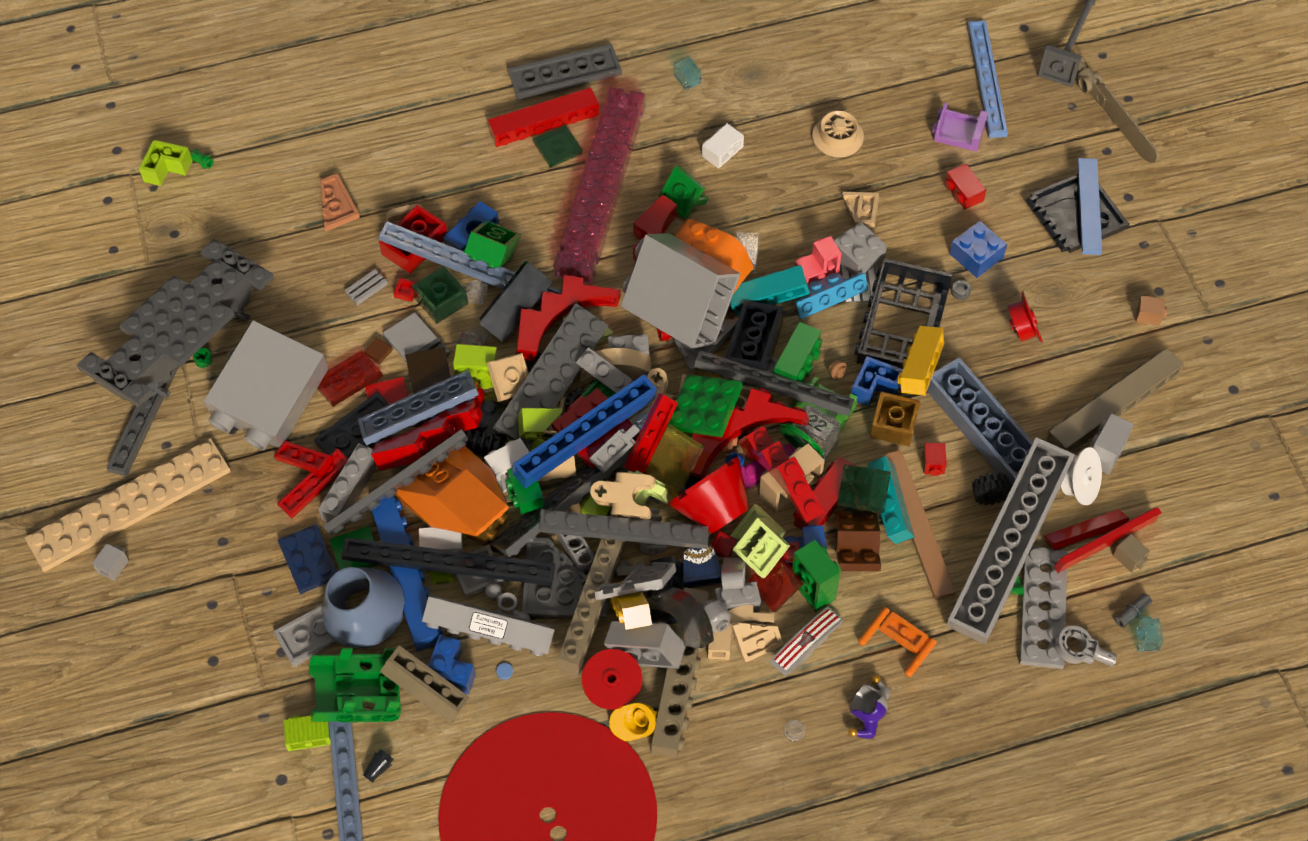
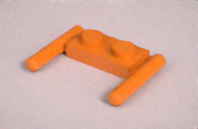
(902, 633)

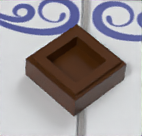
(378, 350)

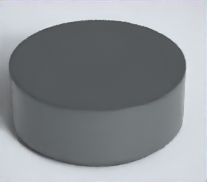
(961, 290)

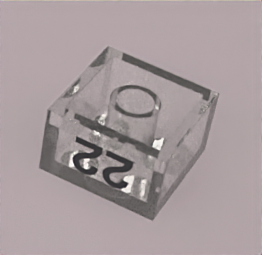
(821, 429)

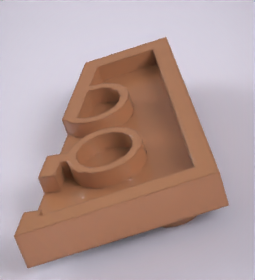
(337, 203)

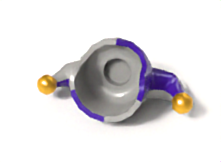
(870, 707)

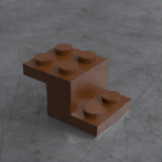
(857, 541)

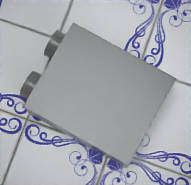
(679, 289)
(265, 386)

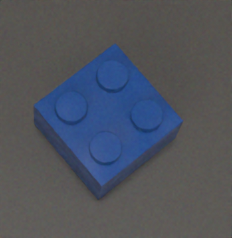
(978, 249)

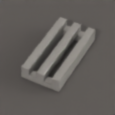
(364, 285)

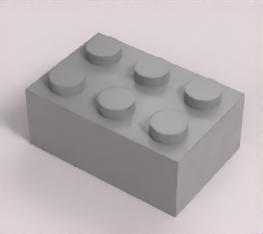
(649, 645)

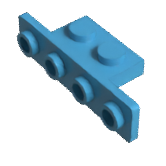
(830, 292)

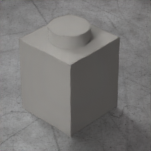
(110, 561)

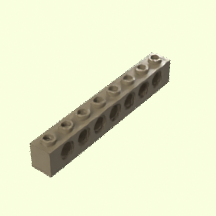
(588, 608)
(662, 742)

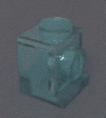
(1149, 634)

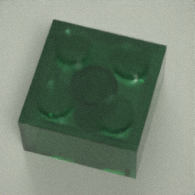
(440, 294)
(864, 488)

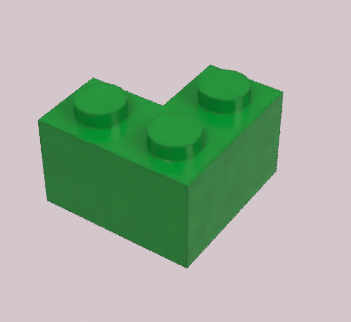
(525, 499)

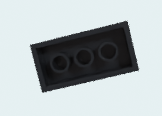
(756, 334)

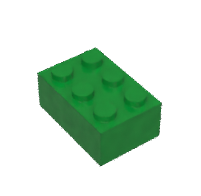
(492, 244)
(800, 353)
(818, 575)

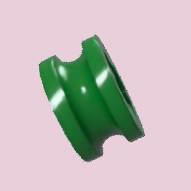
(202, 363)

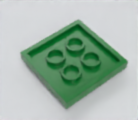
(705, 405)

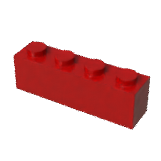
(826, 492)

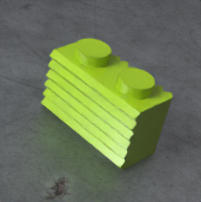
(303, 734)

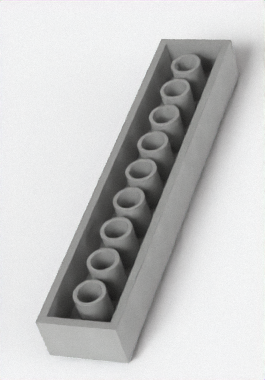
(1010, 541)

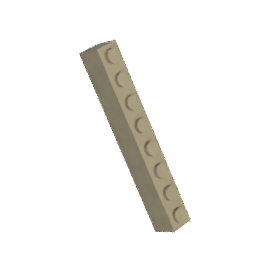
(1117, 400)

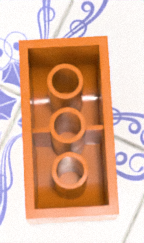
(717, 245)

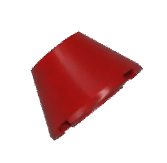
(715, 498)

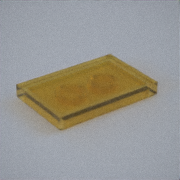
(674, 460)

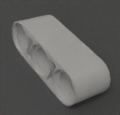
(577, 553)
(733, 573)

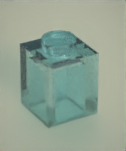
(687, 73)

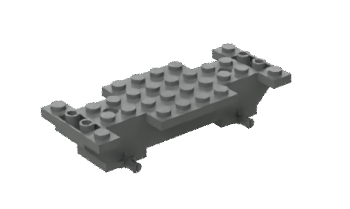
(177, 324)

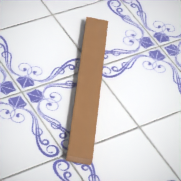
(924, 539)

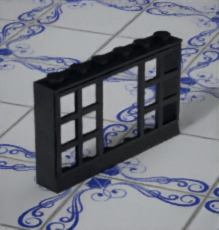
(910, 271)

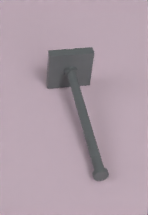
(1061, 64)

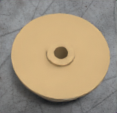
(838, 134)

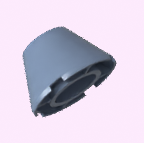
(374, 618)

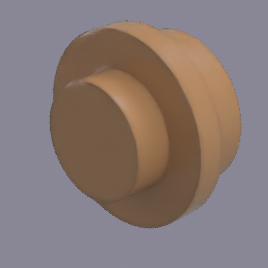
(837, 369)

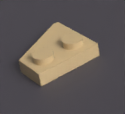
(756, 639)

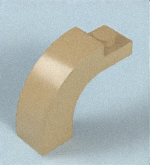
(629, 361)
(743, 614)

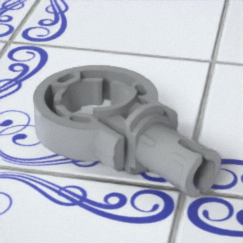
(1089, 648)

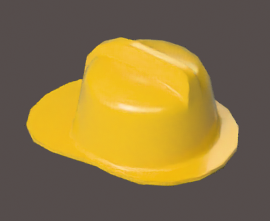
(633, 721)

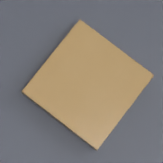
(507, 375)

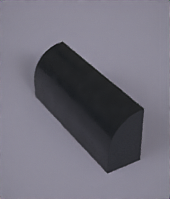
(519, 293)

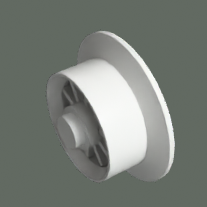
(1083, 477)

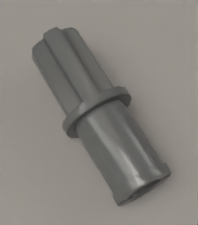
(1133, 610)

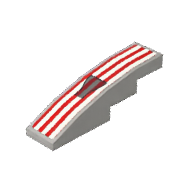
(806, 641)

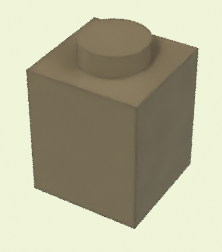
(1132, 553)

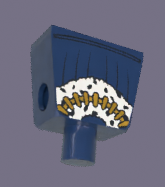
(700, 567)

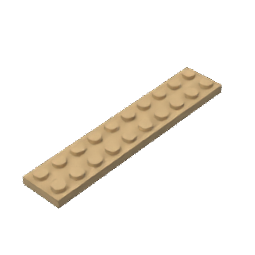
(127, 505)

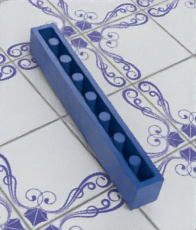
(584, 431)
(392, 530)

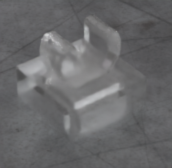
(476, 292)

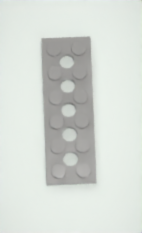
(1031, 613)

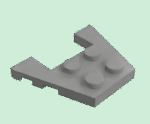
(638, 579)

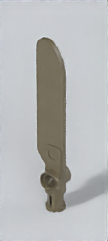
(1093, 83)

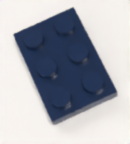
(307, 558)

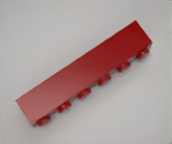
(543, 117)

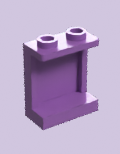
(959, 128)

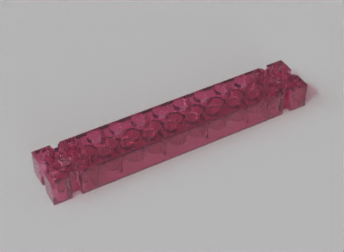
(600, 185)

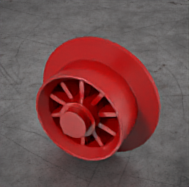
(1024, 320)
(612, 679)

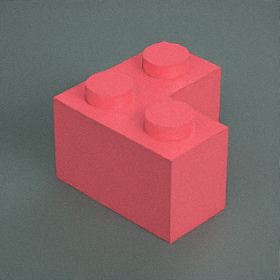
(823, 260)

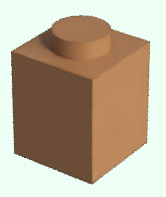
(1151, 310)

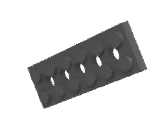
(568, 62)

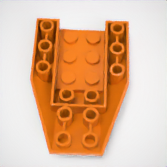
(456, 494)

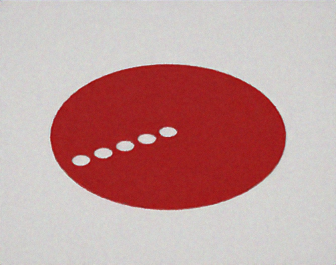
(553, 763)

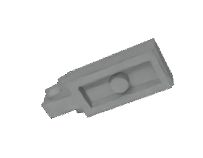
(614, 449)

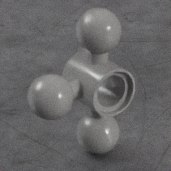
(494, 591)

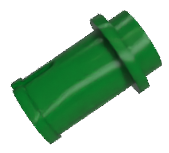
(205, 161)

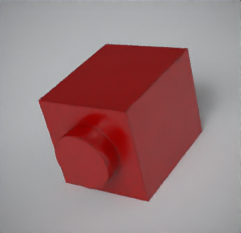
(934, 458)

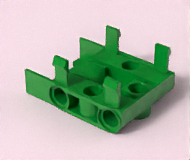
(345, 688)

